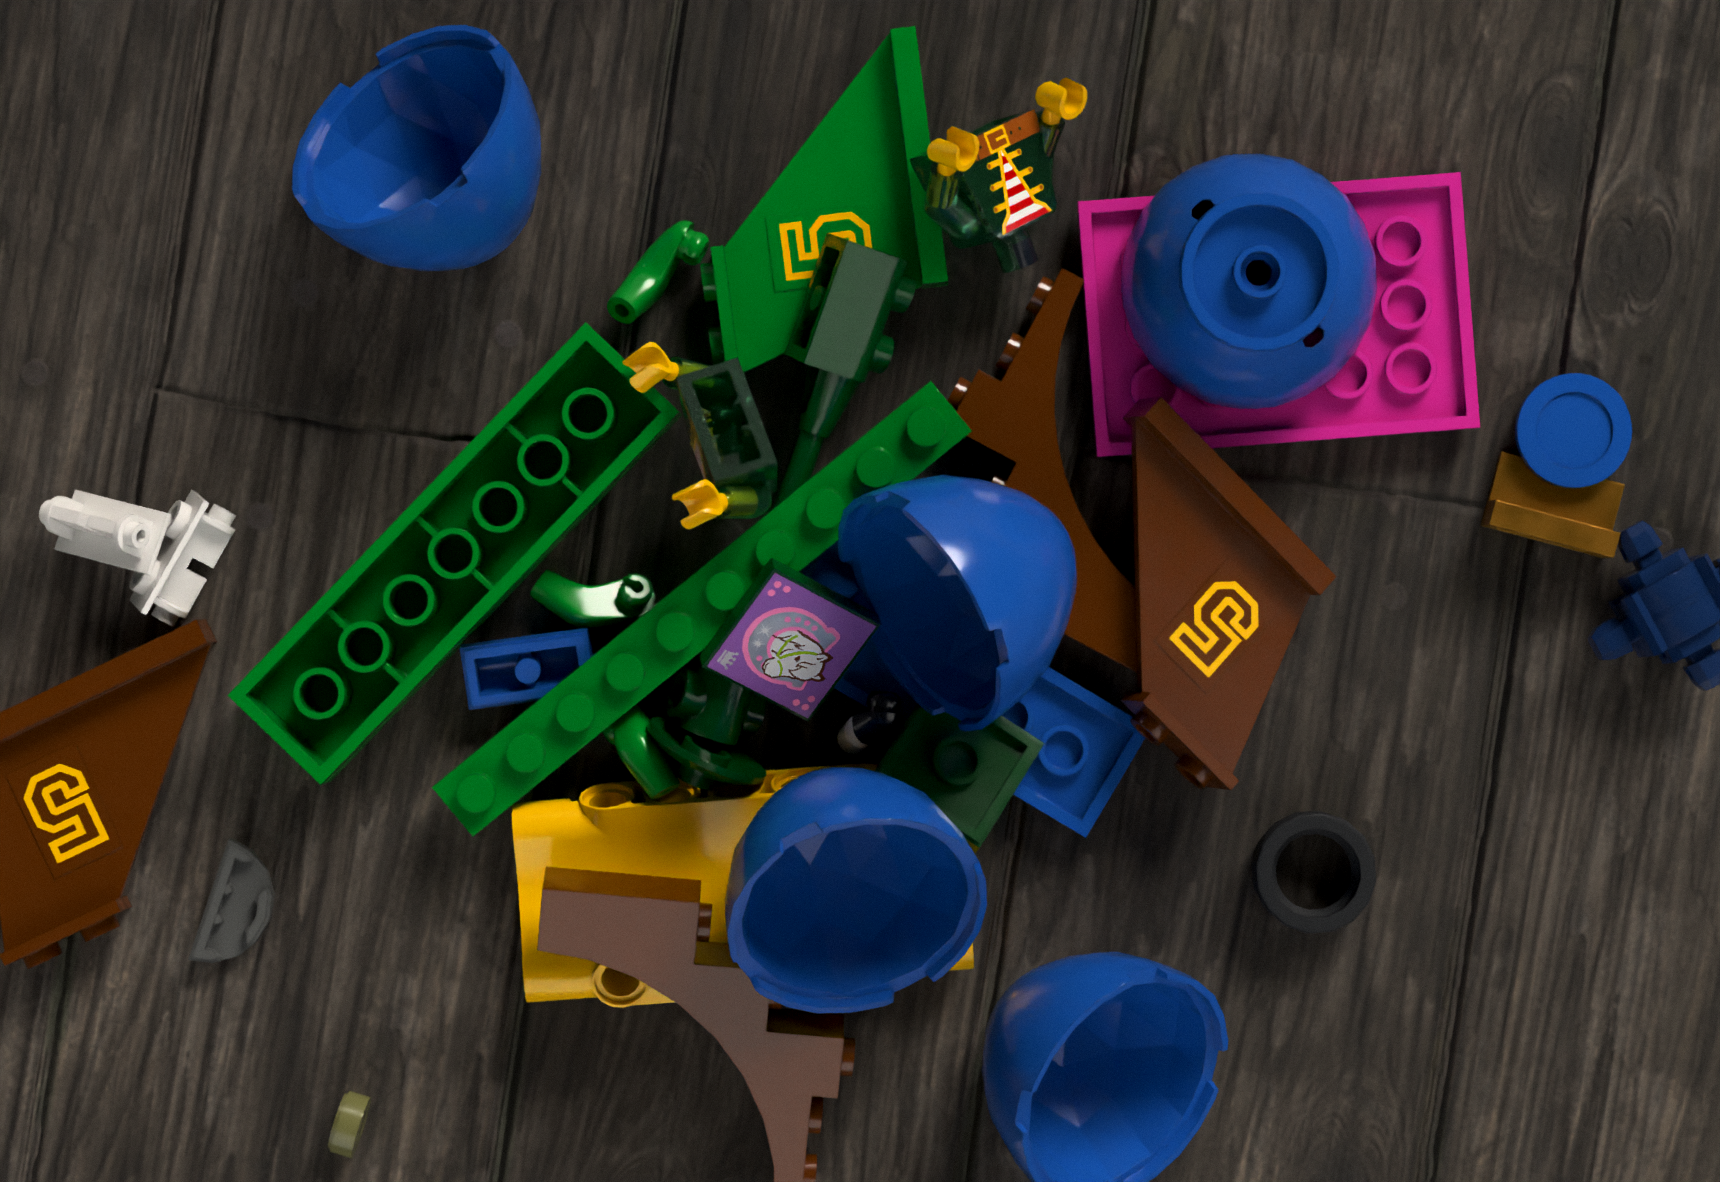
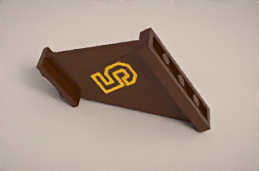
(82, 787)

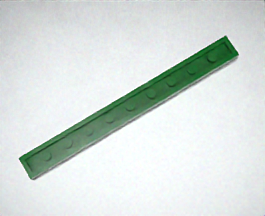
(694, 611)

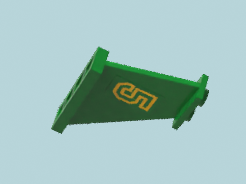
(843, 182)

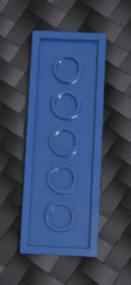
(1083, 734)

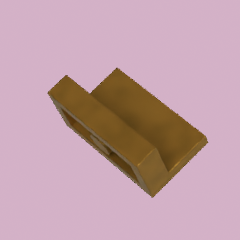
(1552, 514)

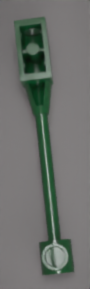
(840, 342)

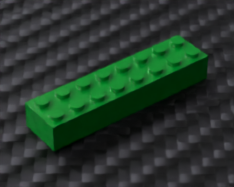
(454, 555)

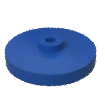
(1573, 430)

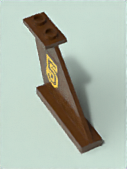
(1212, 596)

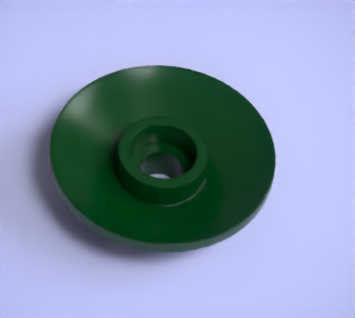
(704, 759)

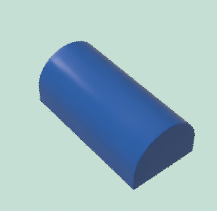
(521, 667)

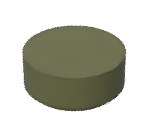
(349, 1124)

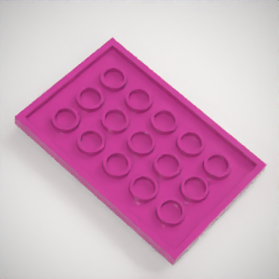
(1405, 376)

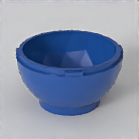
(1203, 316)

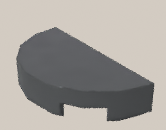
(236, 908)

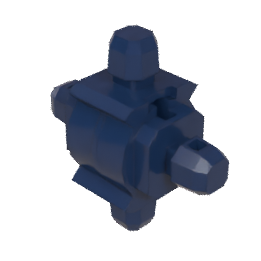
(1665, 608)

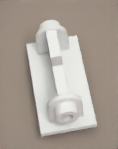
(106, 530)
(188, 536)

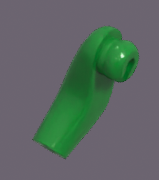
(655, 269)
(596, 604)
(642, 753)

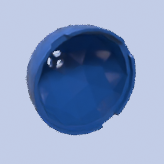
(425, 154)
(964, 588)
(850, 892)
(1101, 1067)

